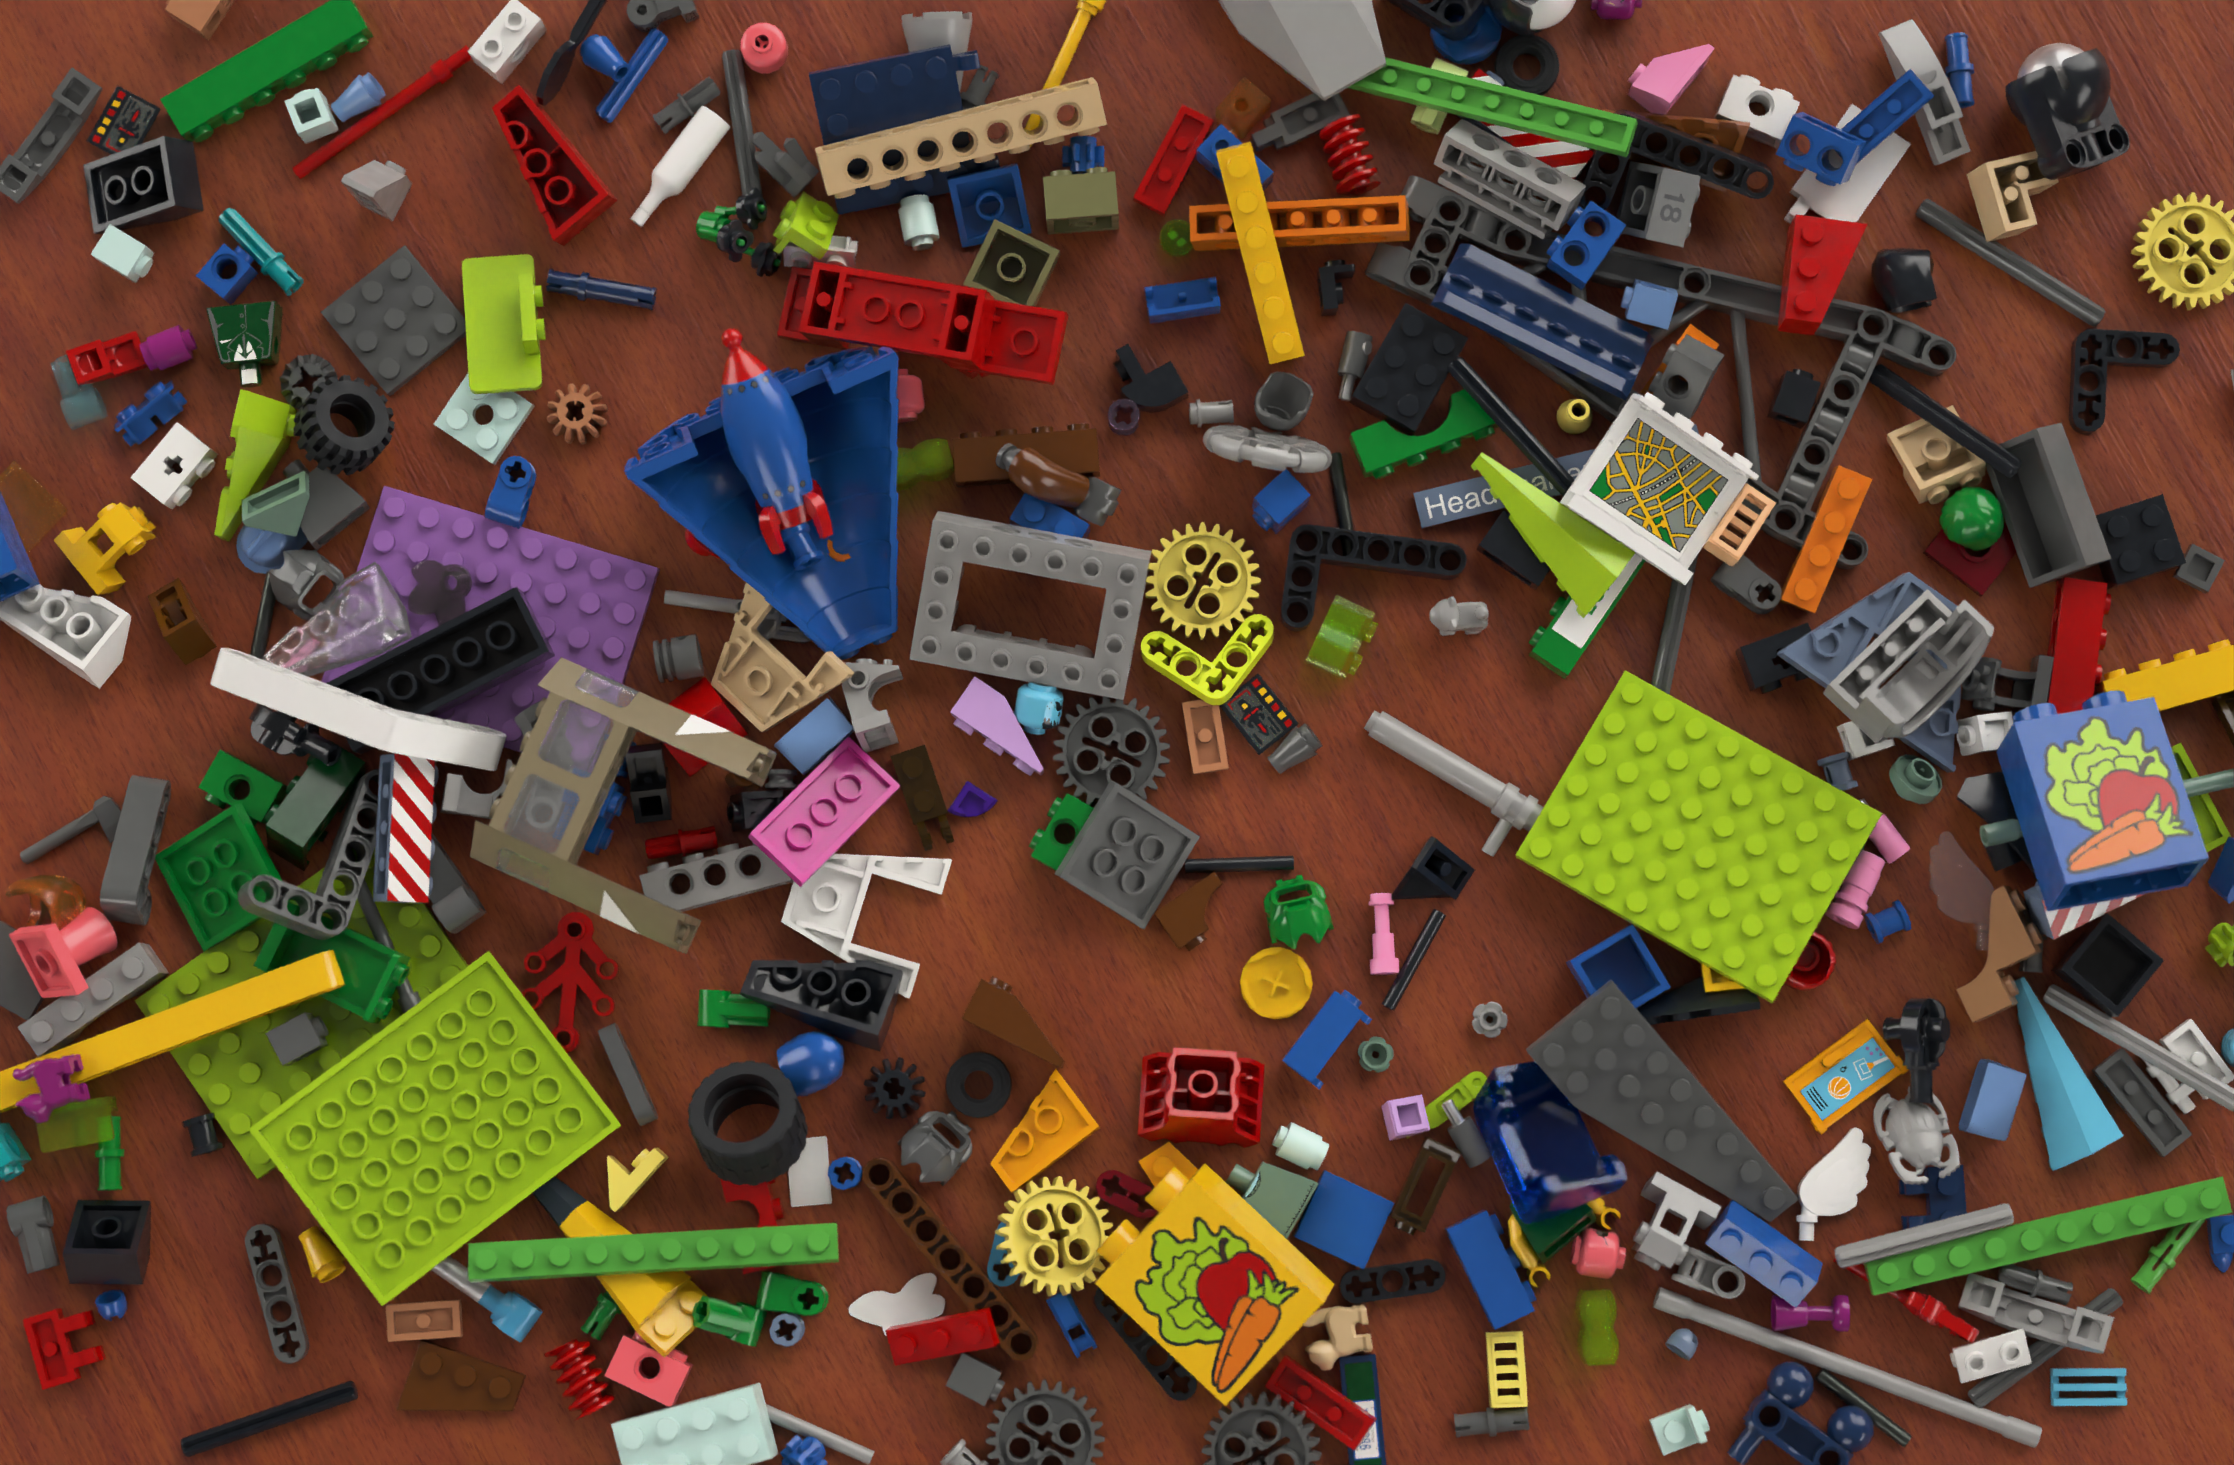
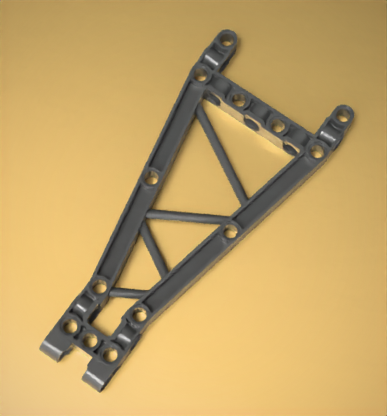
(1720, 292)

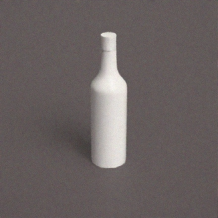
(682, 160)

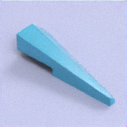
(2069, 1107)

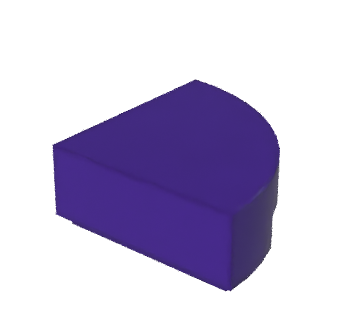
(972, 802)

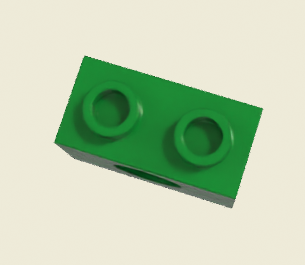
(228, 772)
(1066, 811)

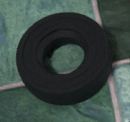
(1528, 45)
(1001, 1085)

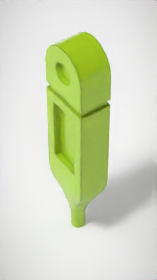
(1460, 1093)

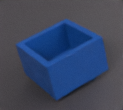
(1623, 960)

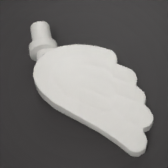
(1833, 1182)

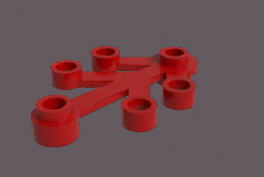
(571, 974)

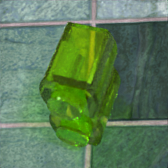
(926, 462)
(1341, 638)
(1597, 1315)

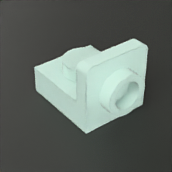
(1679, 1428)

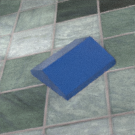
(985, 197)

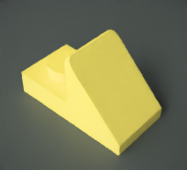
(624, 1184)

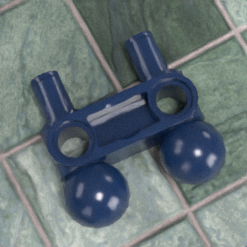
(1788, 1388)

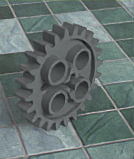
(1125, 721)
(1061, 1410)
(1245, 1424)

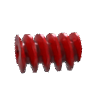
(1347, 156)
(580, 1377)

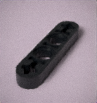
(1140, 1346)

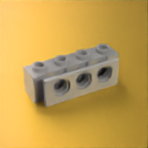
(1501, 161)

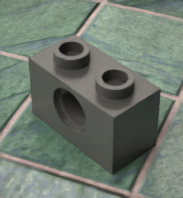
(1693, 362)

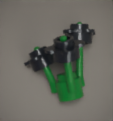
(734, 239)

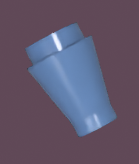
(359, 96)

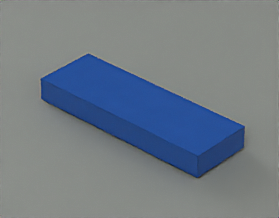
(1888, 112)

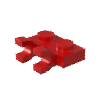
(53, 1348)

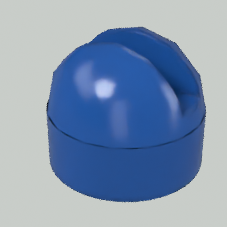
(111, 1304)

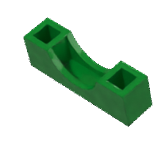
(1382, 447)

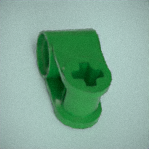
(784, 1294)

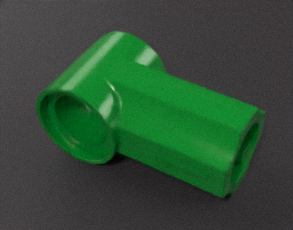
(724, 1009)
(737, 1321)

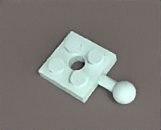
(488, 439)

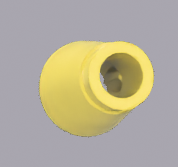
(1570, 422)

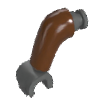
(1057, 485)

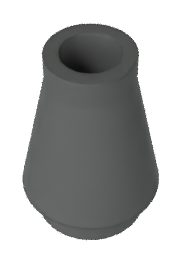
(1295, 748)

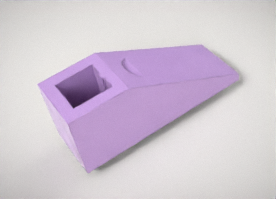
(991, 716)

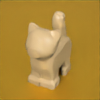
(1343, 1339)

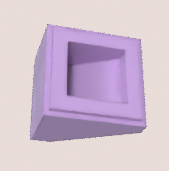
(1405, 1117)

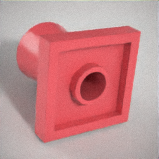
(55, 954)

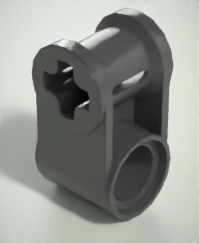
(1744, 582)

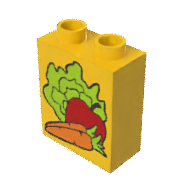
(1211, 1280)

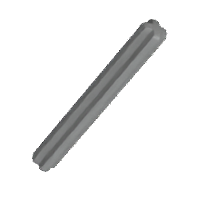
(1924, 1235)

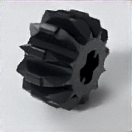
(885, 1096)

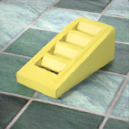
(1492, 1369)

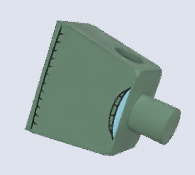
(1274, 1193)

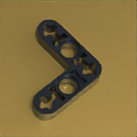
(2108, 355)

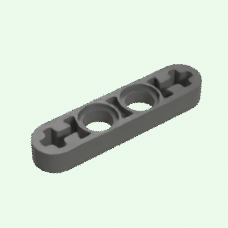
(271, 1294)

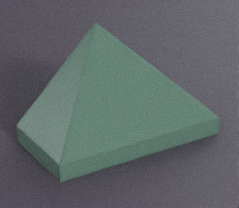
(278, 506)

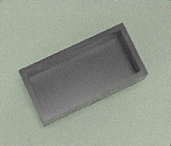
(2048, 508)

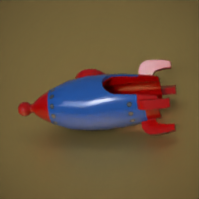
(769, 445)

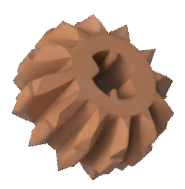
(590, 411)

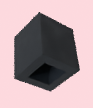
(1794, 398)

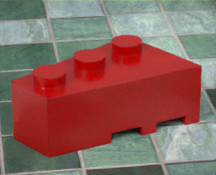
(1813, 268)

